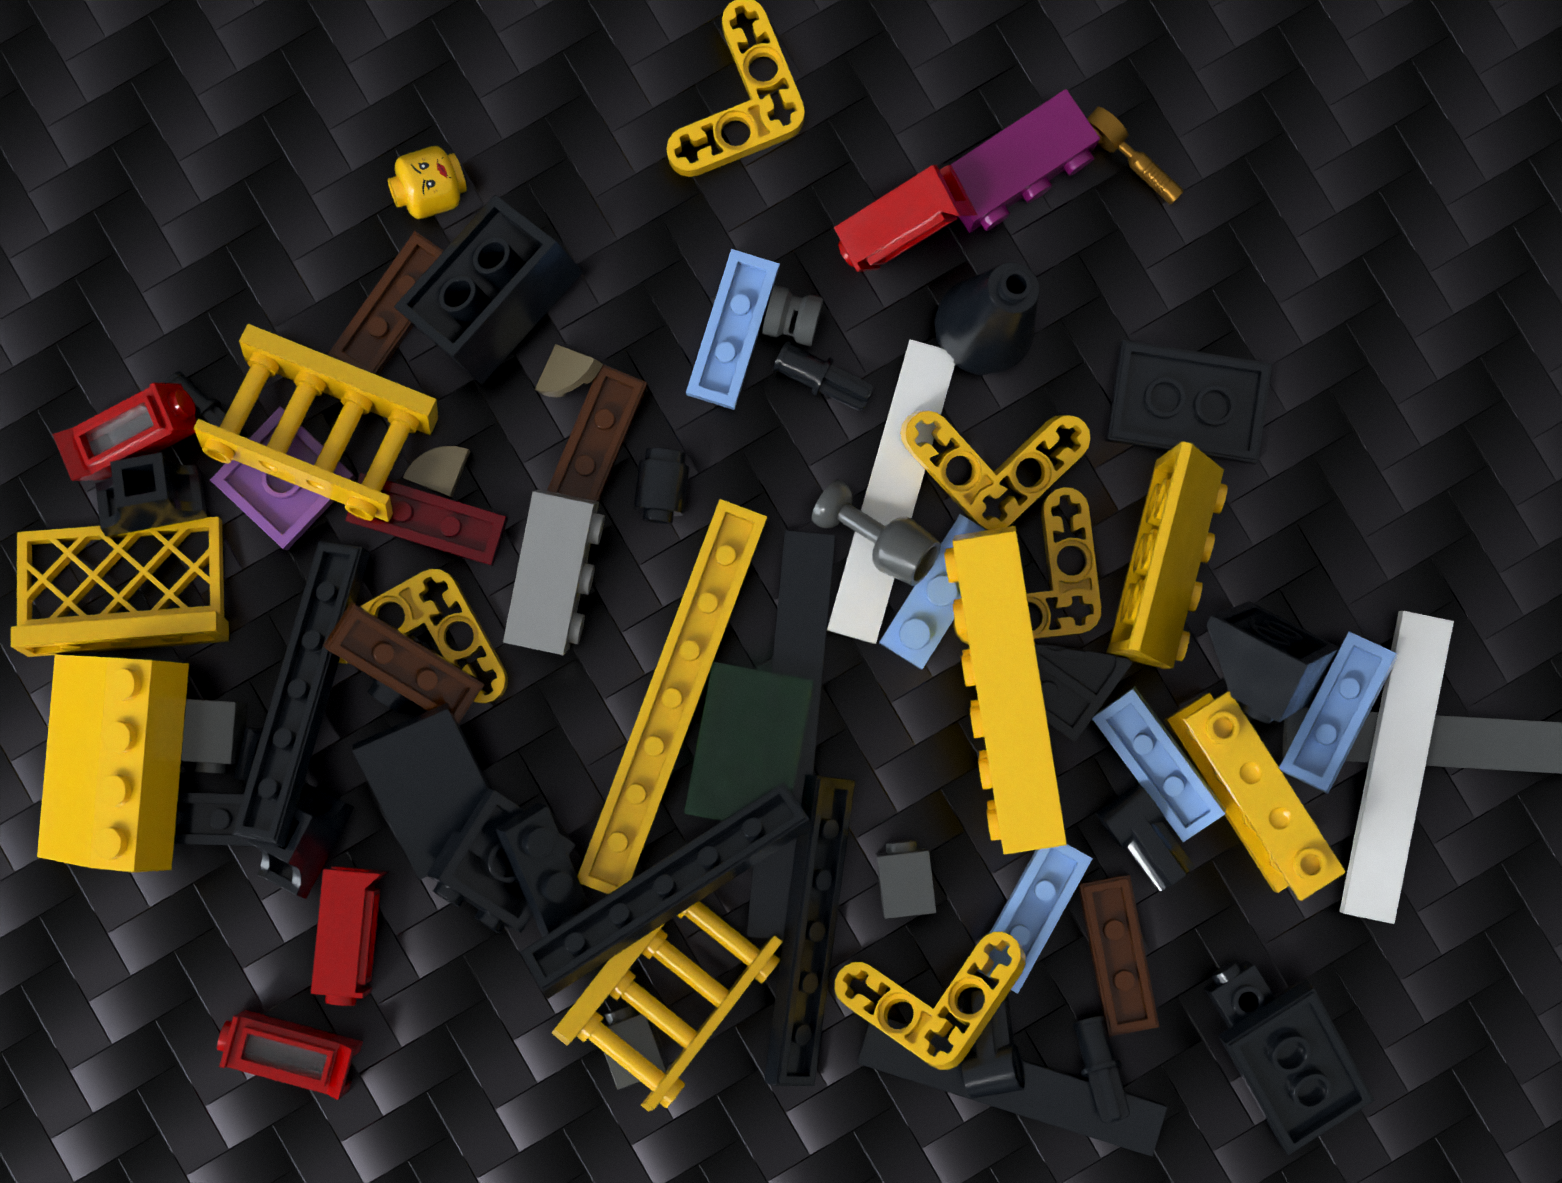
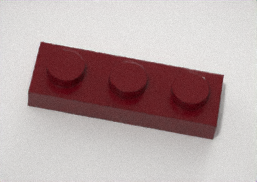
(439, 523)

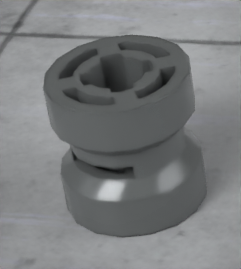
(781, 313)

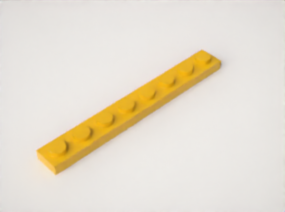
(672, 697)

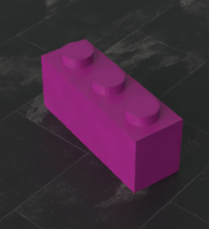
(1024, 159)

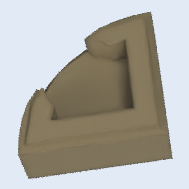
(566, 372)
(438, 469)

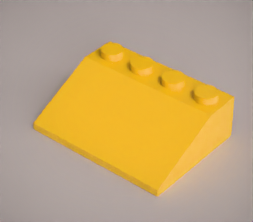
(1167, 558)
(113, 763)

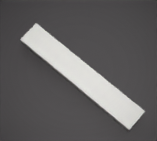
(890, 490)
(1396, 767)

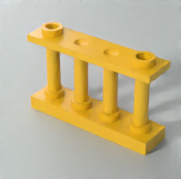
(314, 375)
(1255, 795)
(618, 981)

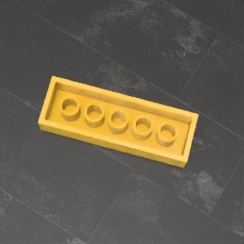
(1008, 688)

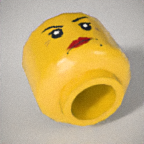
(427, 182)

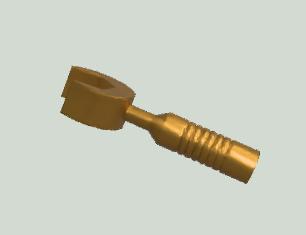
(1113, 136)

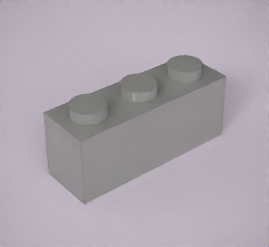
(553, 572)

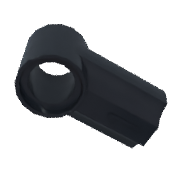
(1138, 826)
(994, 1060)

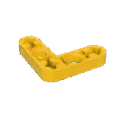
(754, 112)
(985, 481)
(1065, 586)
(421, 613)
(929, 1021)

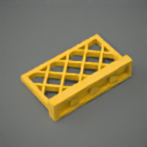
(126, 629)

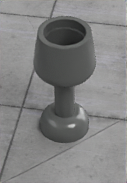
(899, 549)

